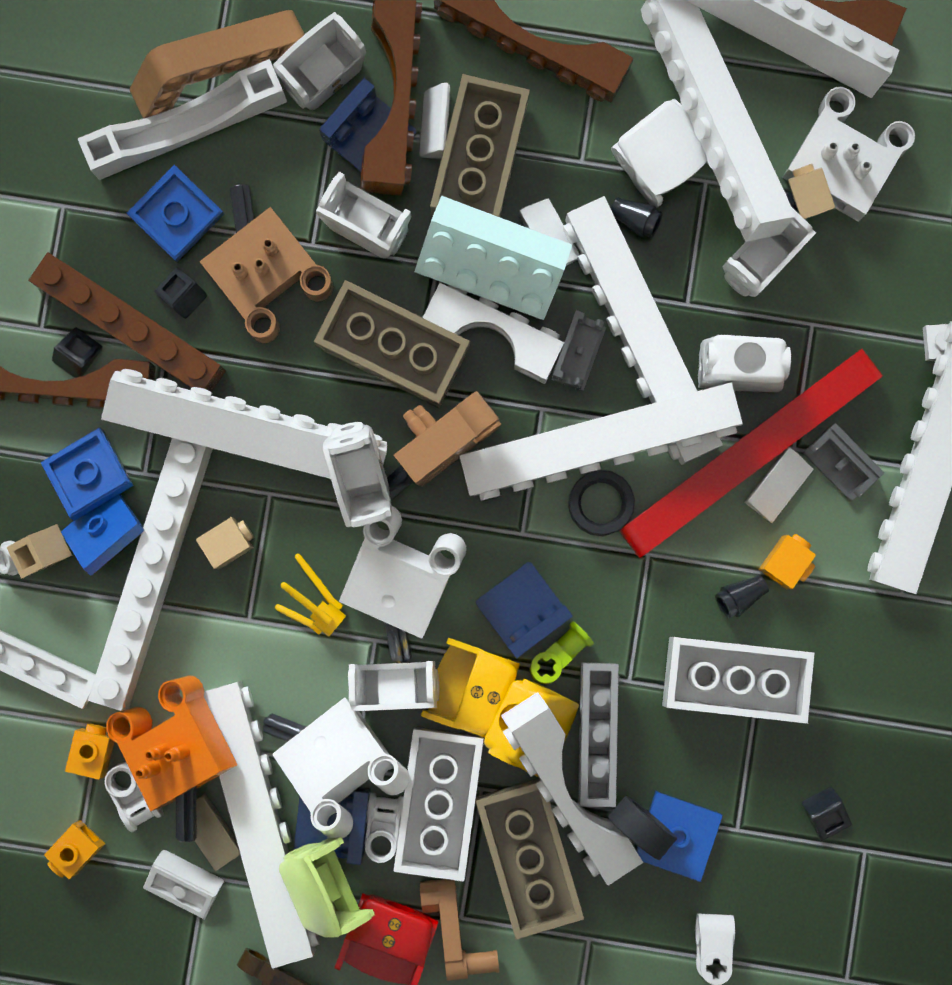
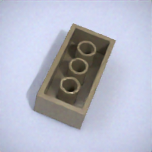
(481, 144)
(392, 343)
(529, 859)

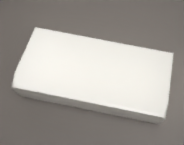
(435, 121)
(545, 220)
(779, 485)
(183, 884)

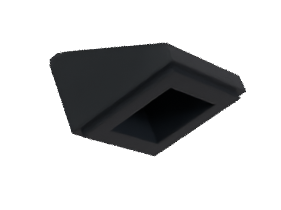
(181, 292)
(76, 352)
(827, 813)

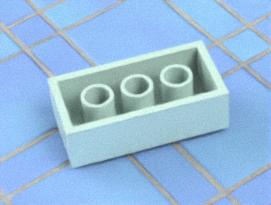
(492, 258)

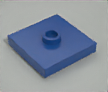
(175, 213)
(86, 474)
(102, 533)
(694, 831)

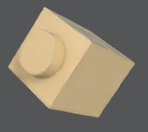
(810, 191)
(226, 542)
(39, 551)

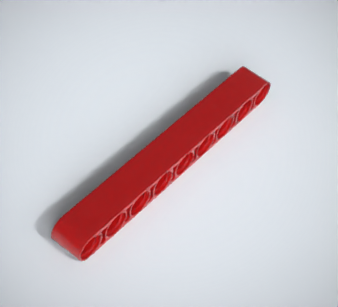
(750, 453)

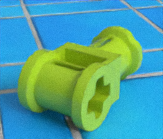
(561, 653)

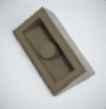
(214, 835)

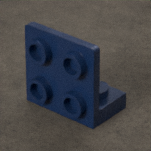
(356, 123)
(523, 609)
(354, 842)

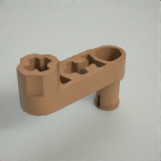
(442, 898)

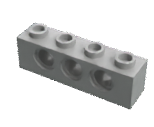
(598, 734)

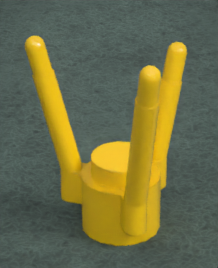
(325, 616)

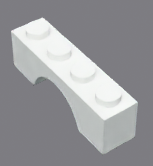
(533, 349)

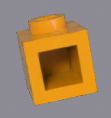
(789, 561)
(90, 752)
(73, 850)

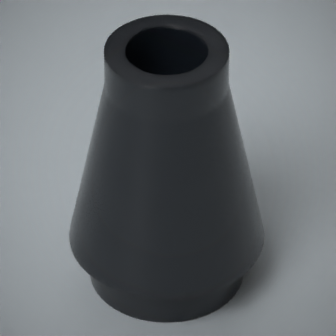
(638, 217)
(740, 596)

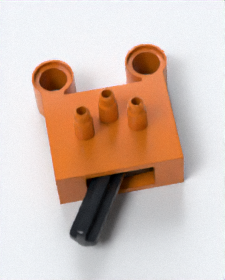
(175, 754)

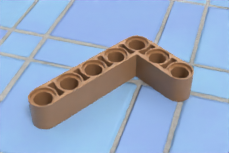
(210, 55)

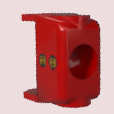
(390, 943)

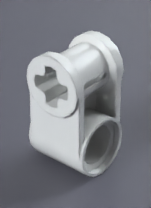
(129, 799)
(383, 824)
(714, 940)

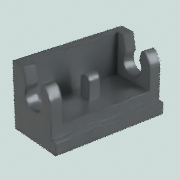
(579, 351)
(843, 462)

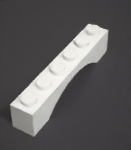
(137, 141)
(542, 740)

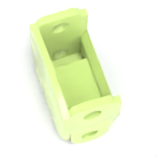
(321, 890)

